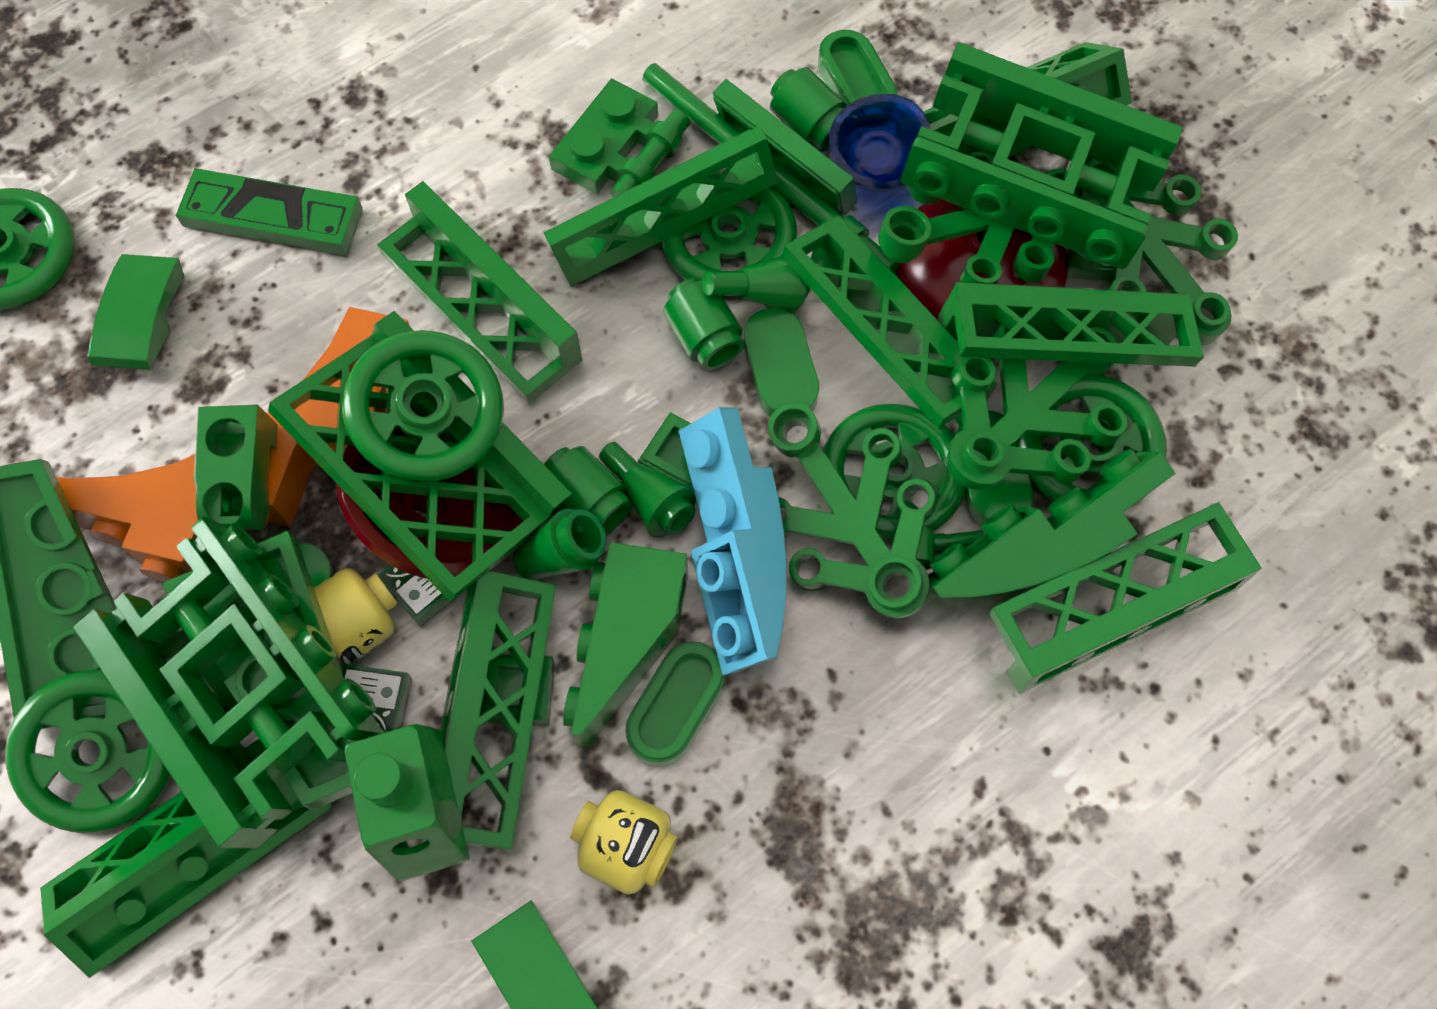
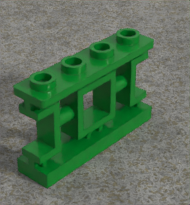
(1055, 120)
(183, 714)

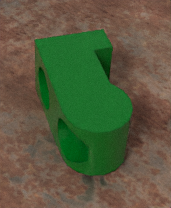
(233, 464)

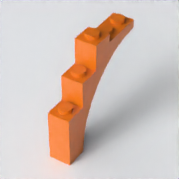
(157, 506)

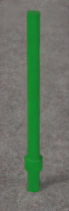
(721, 131)

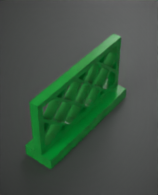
(508, 468)

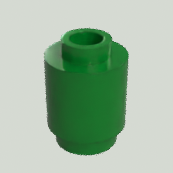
(806, 105)
(703, 325)
(591, 486)

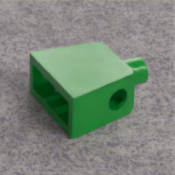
(406, 794)

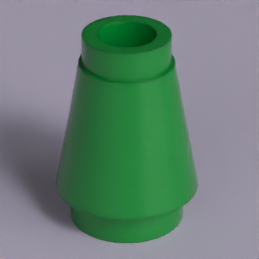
(562, 545)

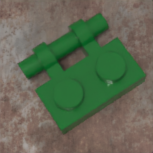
(609, 131)

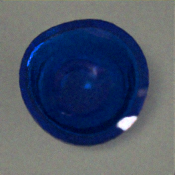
(875, 139)

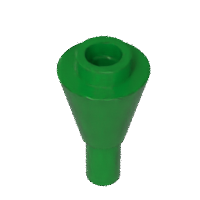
(766, 283)
(659, 500)

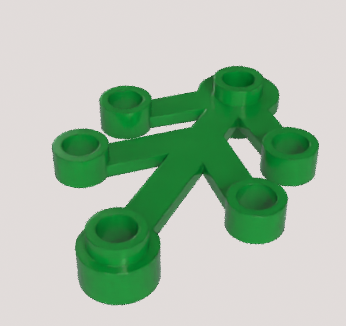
(908, 231)
(1161, 259)
(1030, 415)
(857, 519)

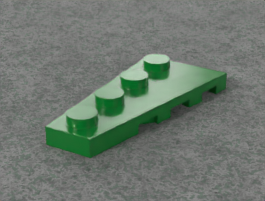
(44, 585)
(313, 777)

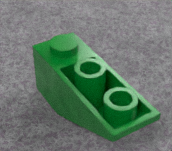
(633, 624)

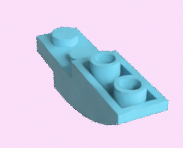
(745, 553)

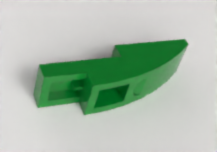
(1028, 549)

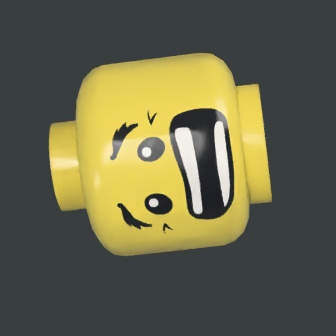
(355, 613)
(623, 841)

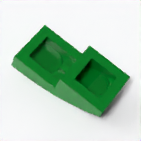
(131, 312)

